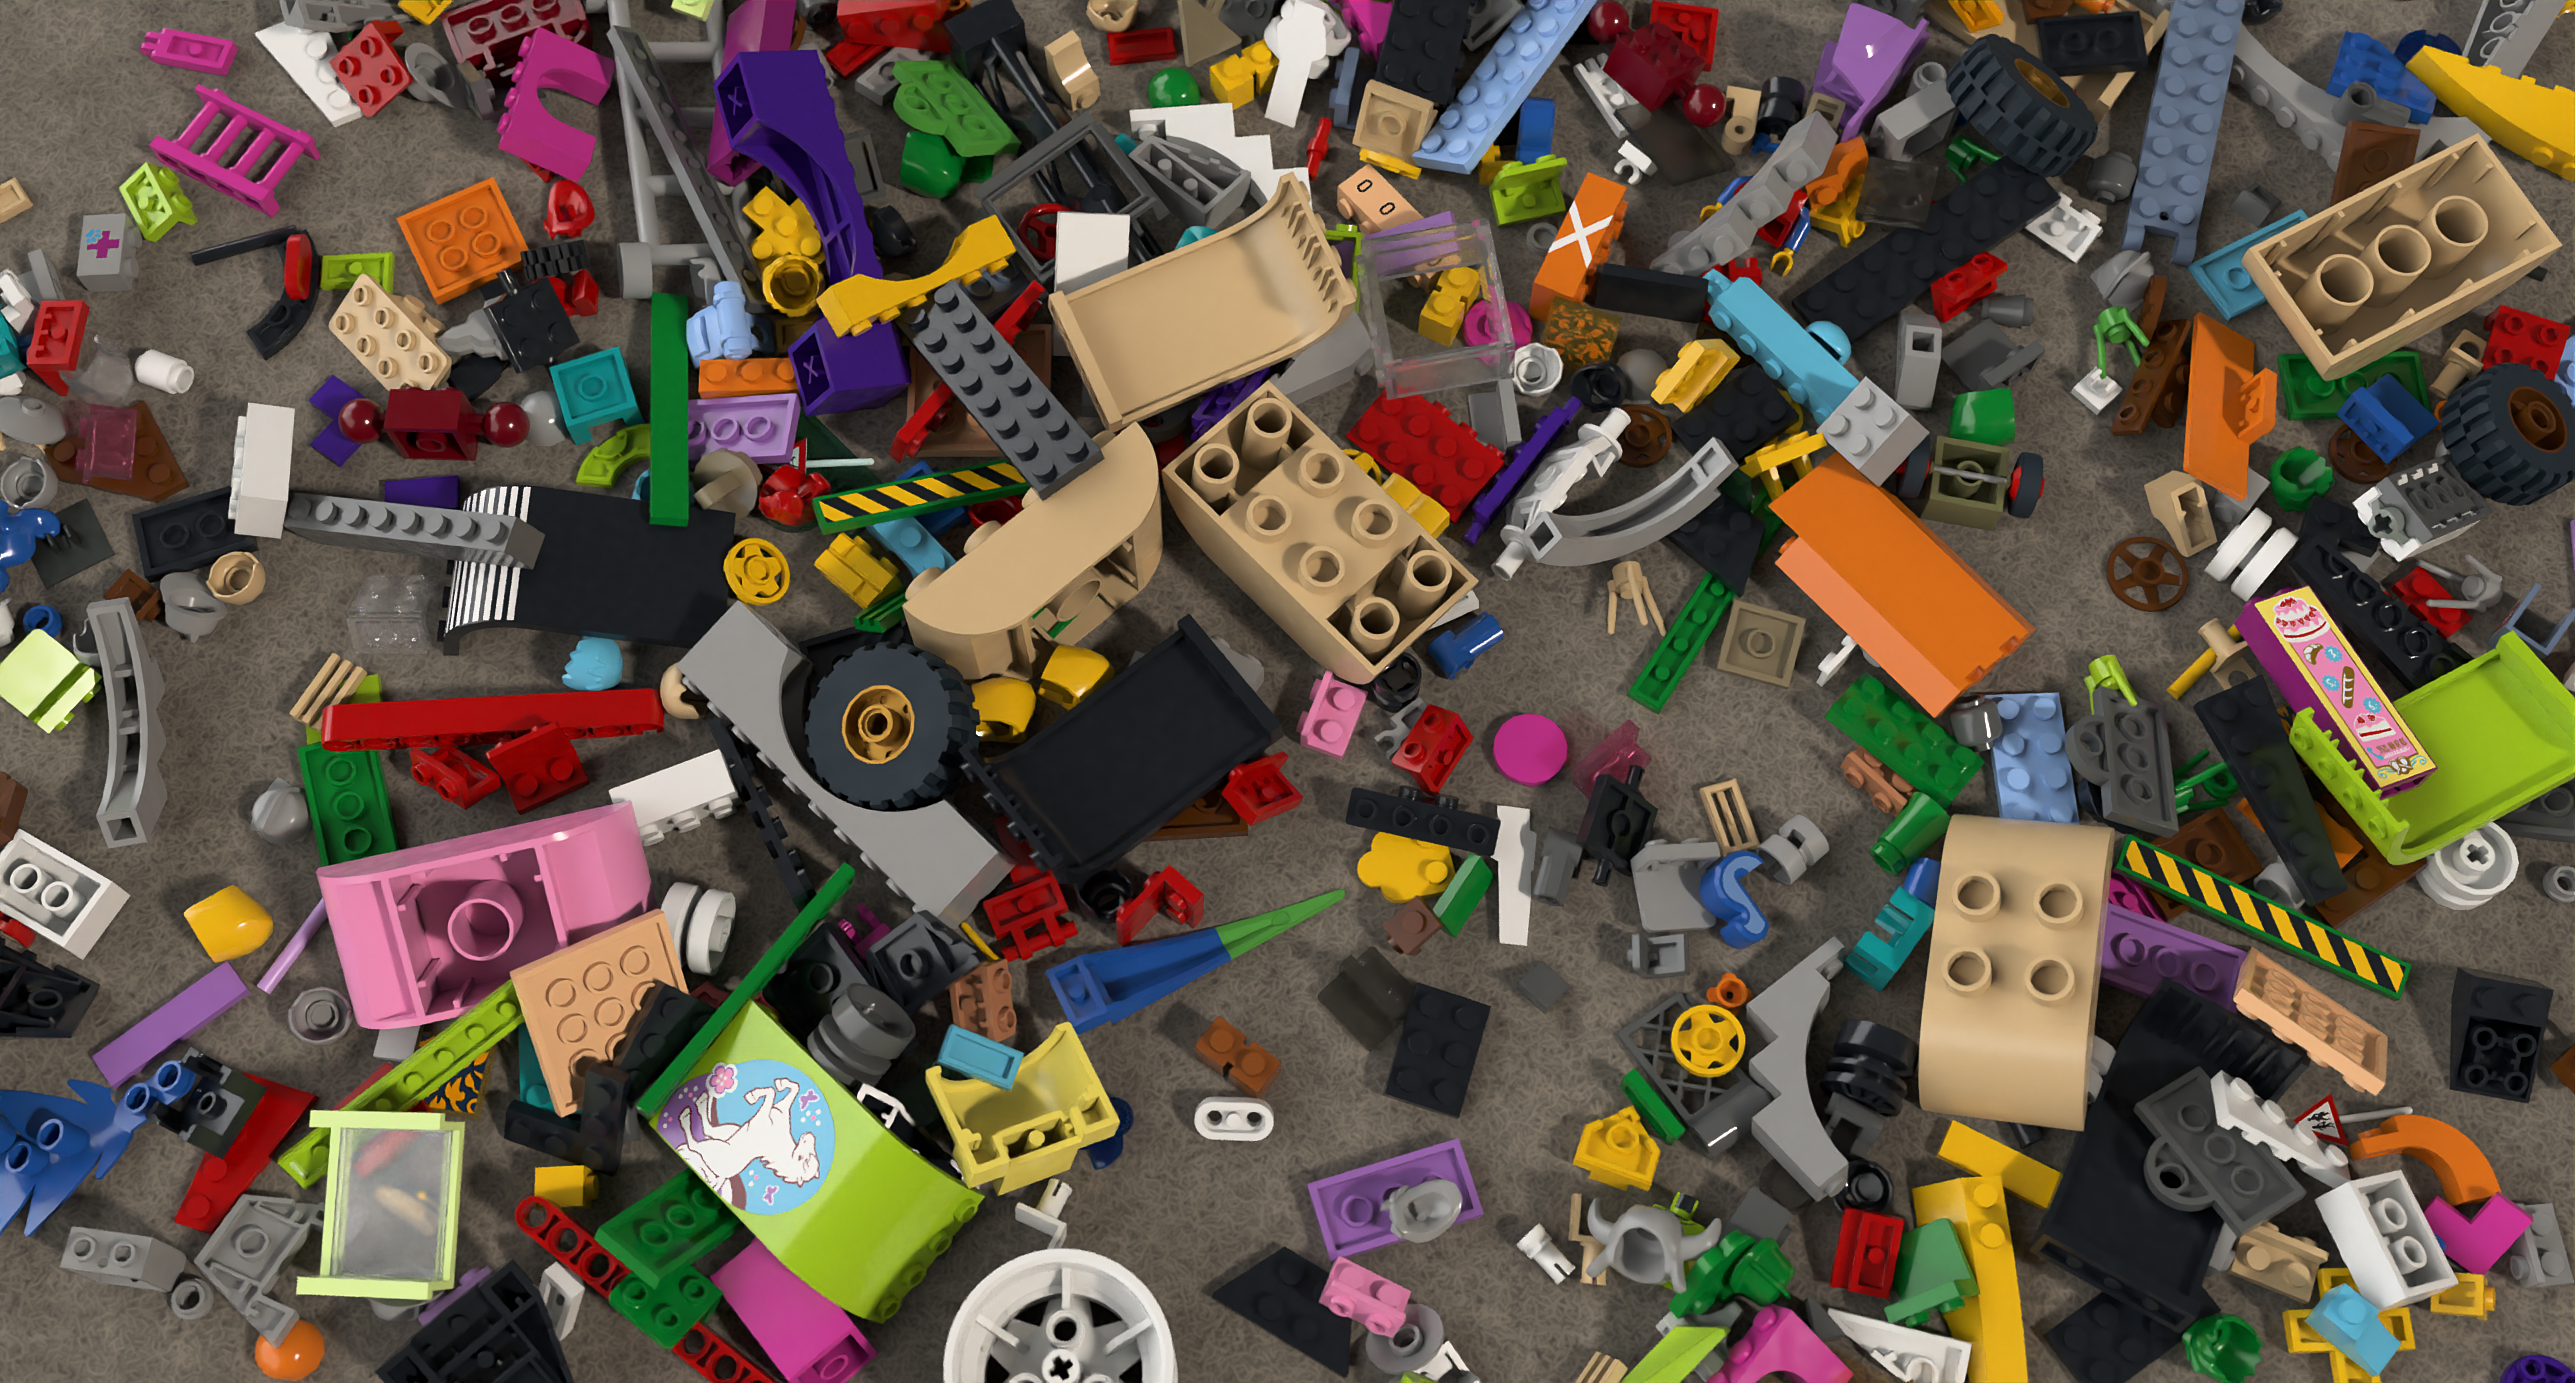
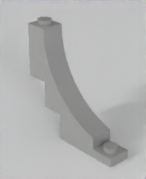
(1789, 1124)

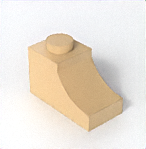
(1071, 72)
(2182, 508)

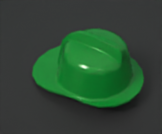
(1763, 1273)

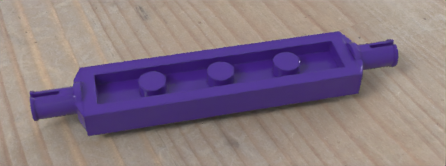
(1225, 399)
(1526, 459)

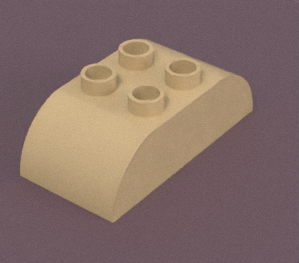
(2400, 257)
(2015, 970)

